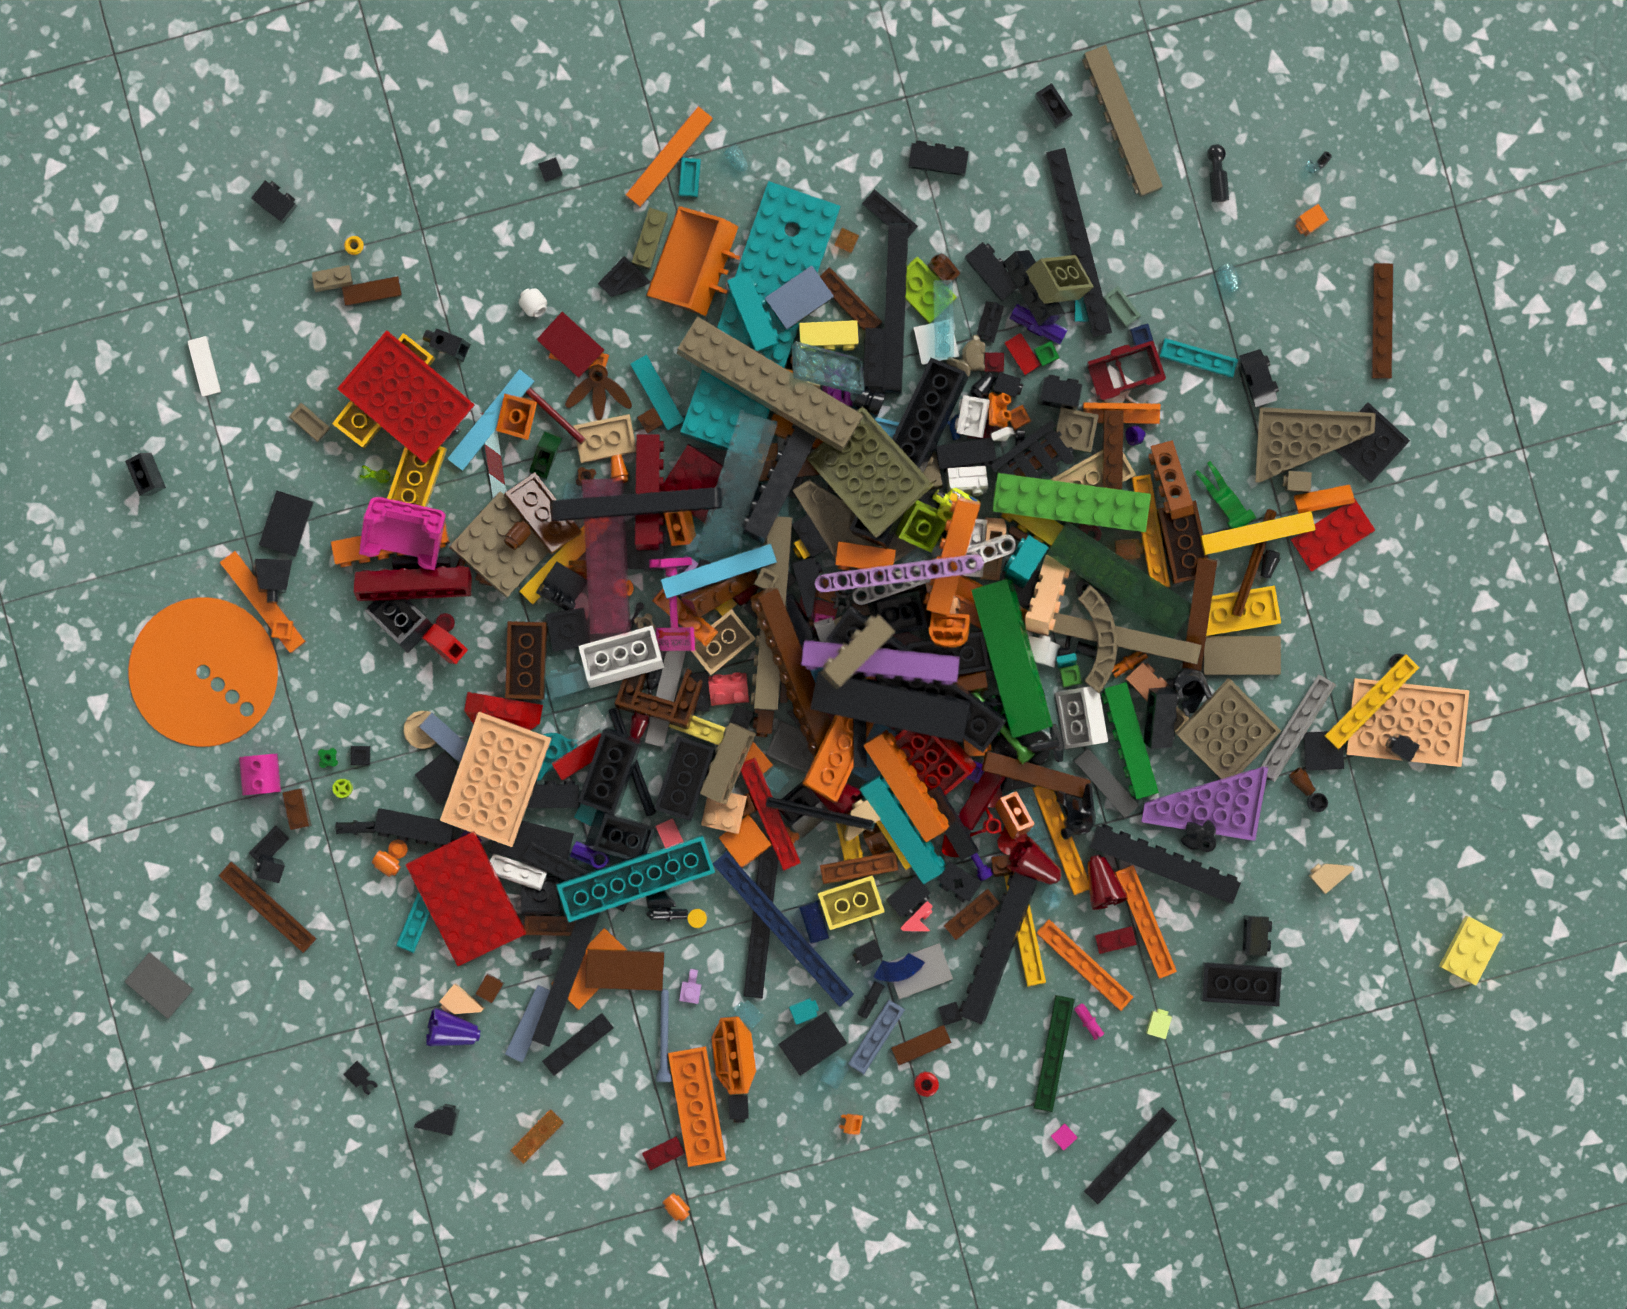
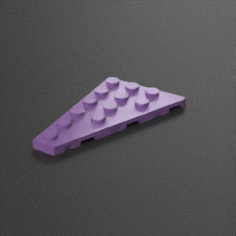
(1228, 803)

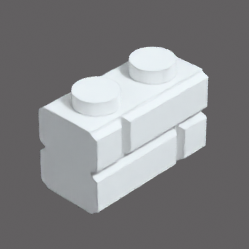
(968, 480)

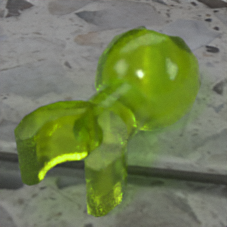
(378, 475)

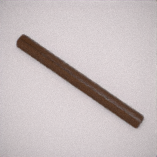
(1251, 571)

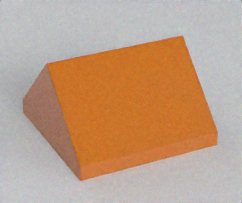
(516, 416)

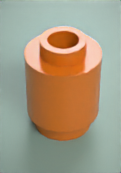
(386, 863)
(676, 1207)

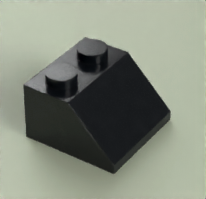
(803, 795)
(1256, 935)
(441, 1120)

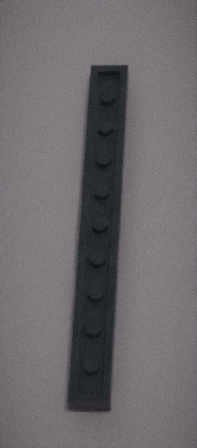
(1078, 239)

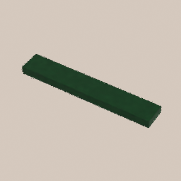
(1054, 1053)

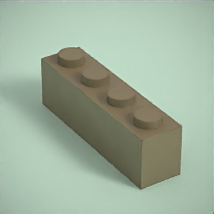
(727, 763)

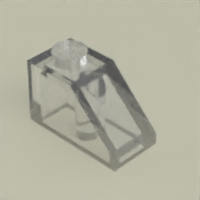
(587, 722)

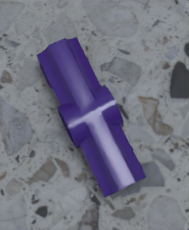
(1025, 318)

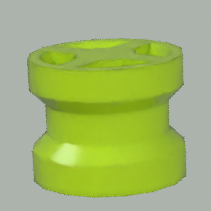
(340, 790)

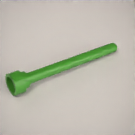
(1023, 753)

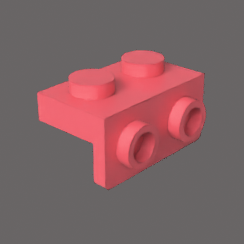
(728, 688)

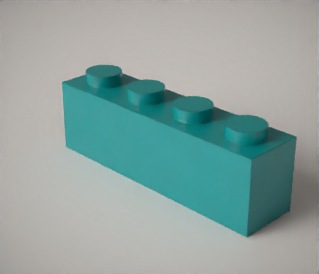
(752, 312)

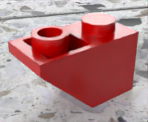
(444, 644)

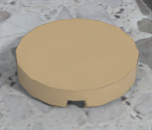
(414, 733)

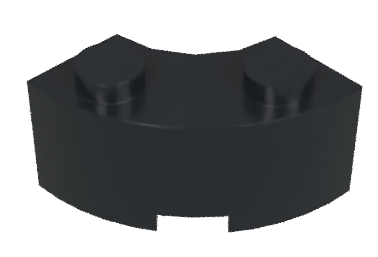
(1258, 377)

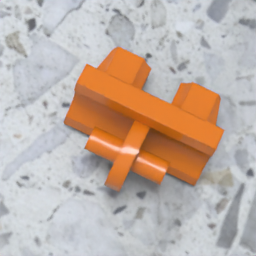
(997, 412)

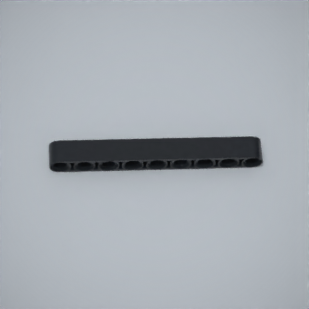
(895, 308)
(636, 504)

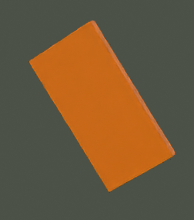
(579, 993)

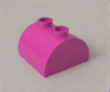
(260, 774)

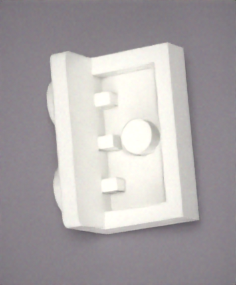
(972, 416)

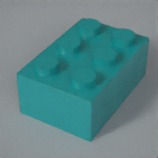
(1024, 561)

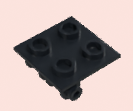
(562, 586)

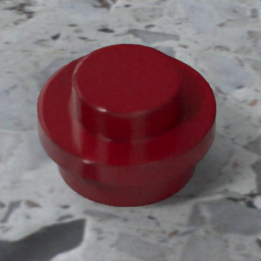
(445, 621)

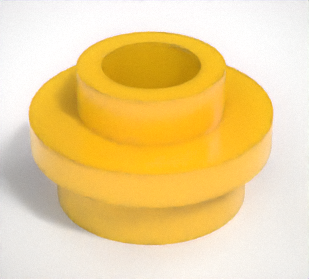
(349, 241)

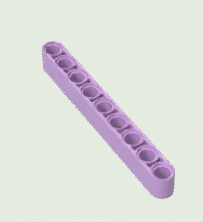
(907, 570)

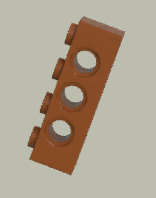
(1167, 453)

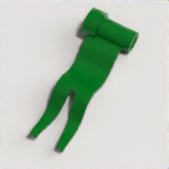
(1227, 500)

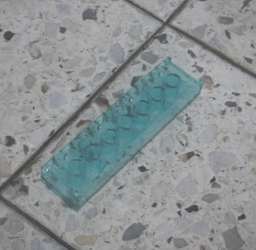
(738, 485)

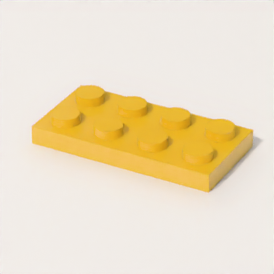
(1259, 611)

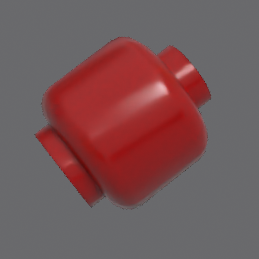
(926, 1091)

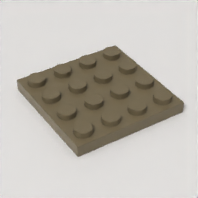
(485, 551)
(1228, 731)

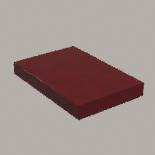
(570, 344)

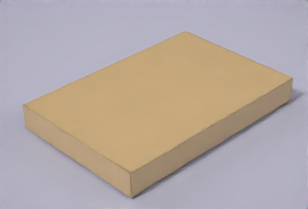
(606, 438)

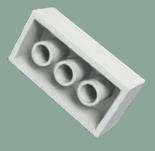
(621, 656)

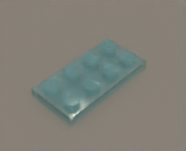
(827, 368)

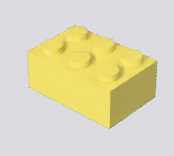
(830, 334)
(851, 902)
(1470, 950)

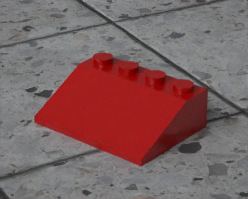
(935, 759)

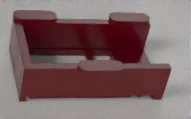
(1101, 377)

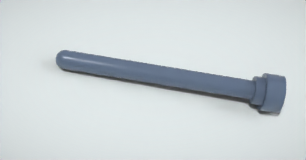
(664, 1074)

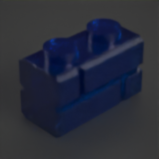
(814, 922)

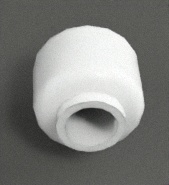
(533, 302)

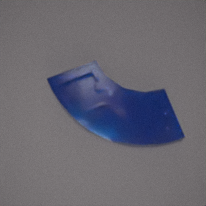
(899, 970)

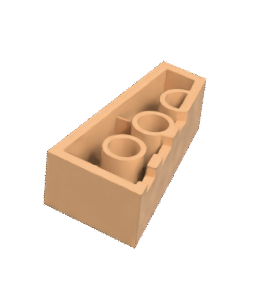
(1047, 595)

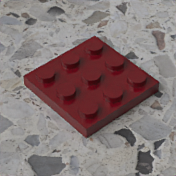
(693, 471)

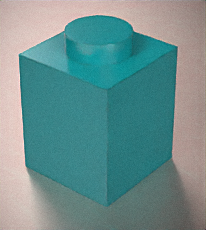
(804, 1010)

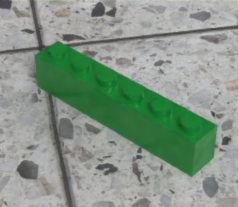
(1130, 739)

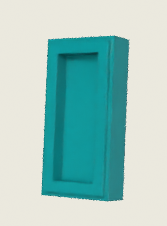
(689, 177)

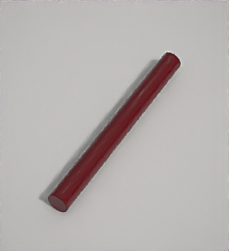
(555, 415)

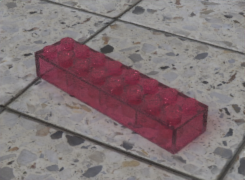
(606, 563)

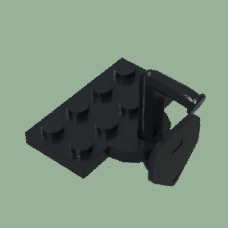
(1031, 742)

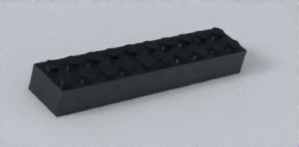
(921, 428)
(982, 720)

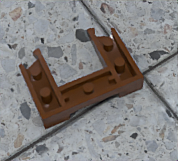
(677, 713)

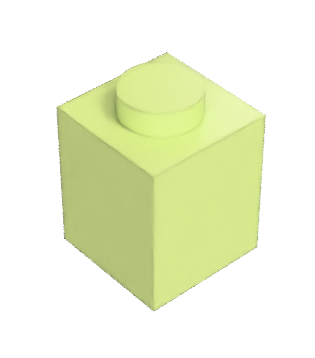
(1159, 1023)

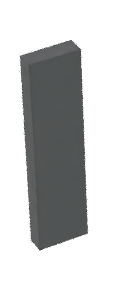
(1106, 783)

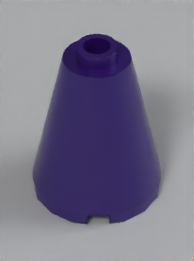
(450, 1030)

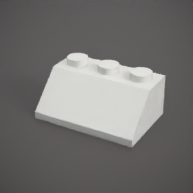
(1081, 717)

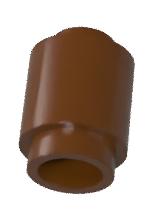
(517, 535)

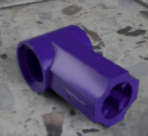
(586, 854)

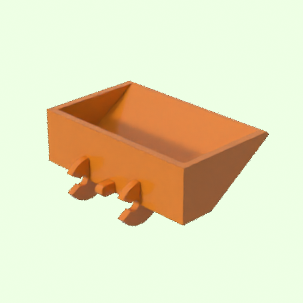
(693, 260)

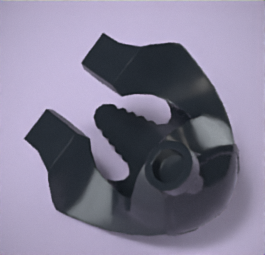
(1191, 684)
(1079, 813)

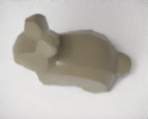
(972, 357)

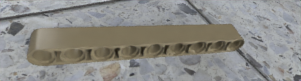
(1130, 639)

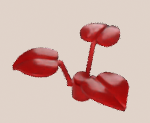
(990, 825)

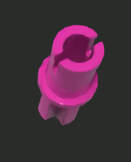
(1089, 1021)

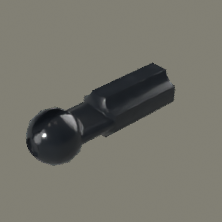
(1218, 176)

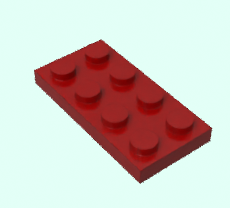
(1332, 535)

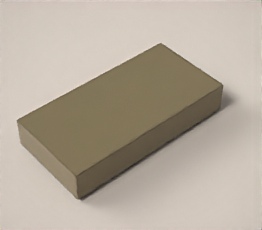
(309, 422)

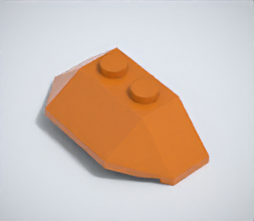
(733, 1055)

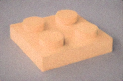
(724, 816)

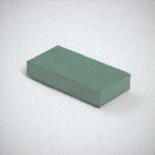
(1121, 306)

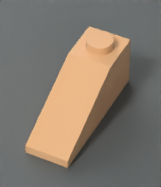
(994, 528)

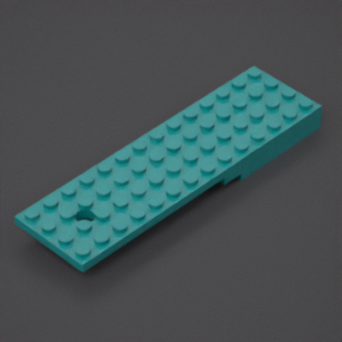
(773, 262)

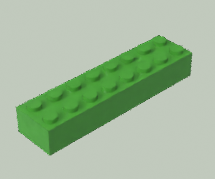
(1071, 502)

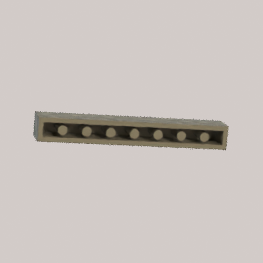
(1123, 122)

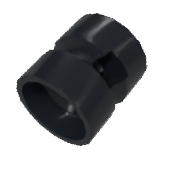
(870, 401)

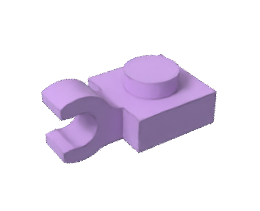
(691, 990)

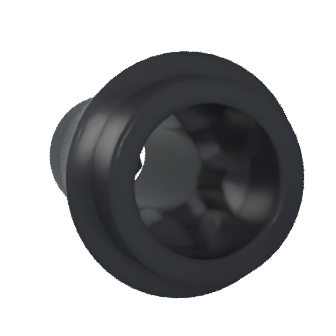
(983, 386)
(1269, 563)

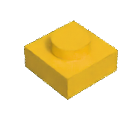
(801, 550)

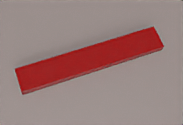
(770, 817)

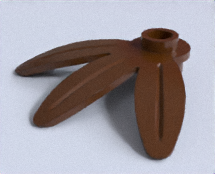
(598, 384)

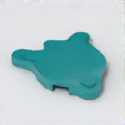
(557, 748)

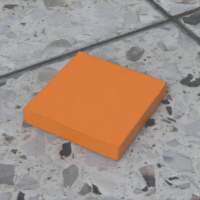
(746, 844)

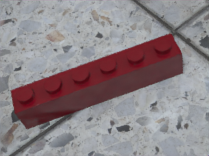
(648, 481)
(412, 583)

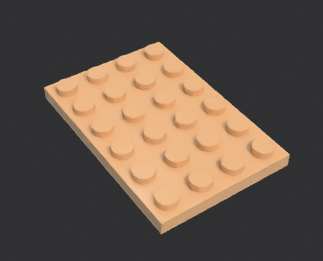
(1421, 713)
(495, 779)

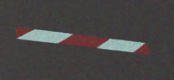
(494, 461)

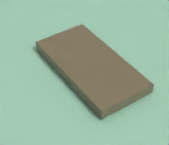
(1242, 655)

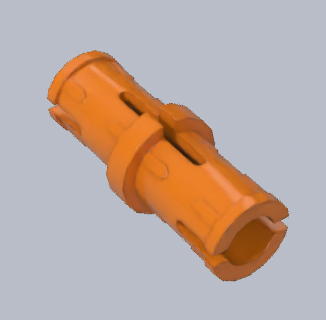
(1128, 663)

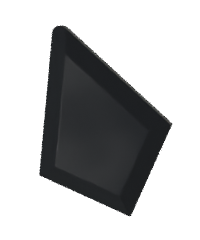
(660, 900)

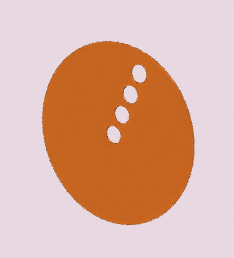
(166, 665)

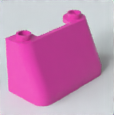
(403, 530)

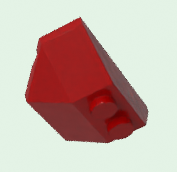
(512, 711)

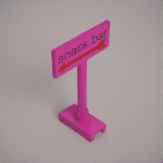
(675, 637)

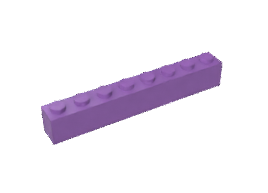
(889, 663)

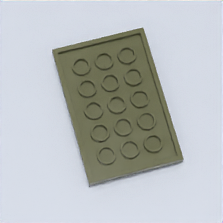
(871, 475)

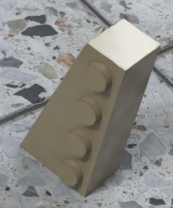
(857, 652)

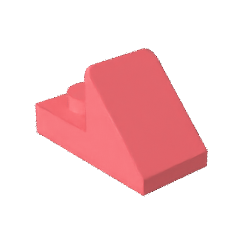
(914, 922)

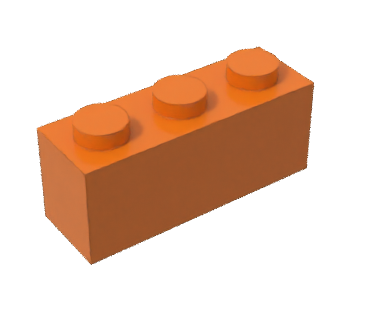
(862, 556)

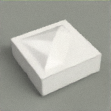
(1003, 434)

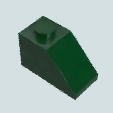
(545, 454)

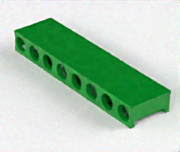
(1012, 658)

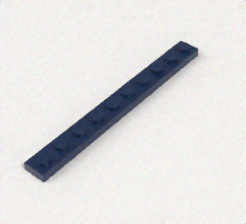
(783, 928)

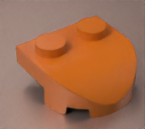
(949, 630)

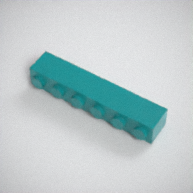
(902, 829)

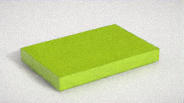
(920, 288)

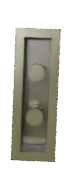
(650, 238)

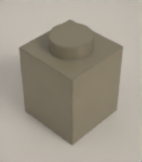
(1297, 481)

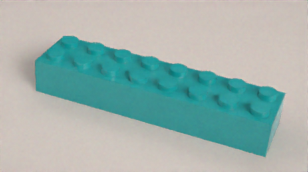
(635, 878)

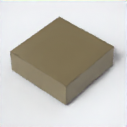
(766, 579)

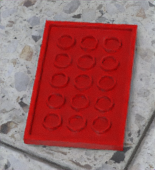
(406, 396)
(465, 898)

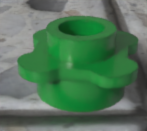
(323, 761)

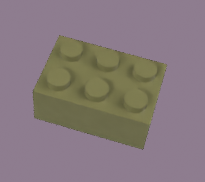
(1059, 279)

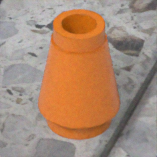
(618, 468)

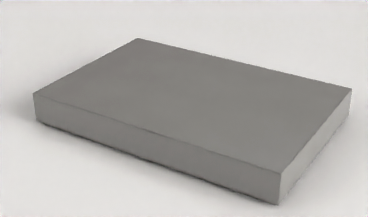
(931, 974)

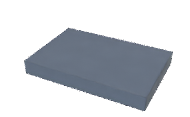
(799, 297)

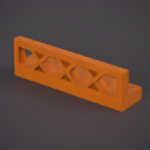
(1133, 412)

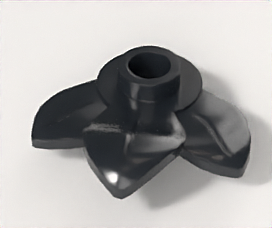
(1198, 834)

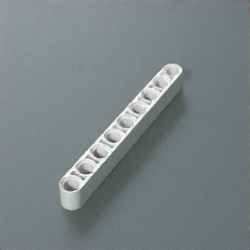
(891, 589)

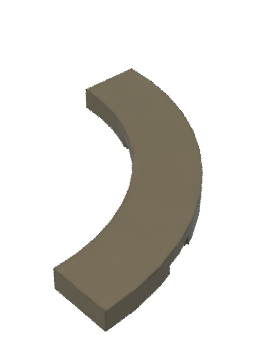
(1106, 638)

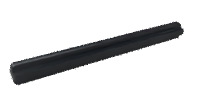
(636, 773)
(820, 813)

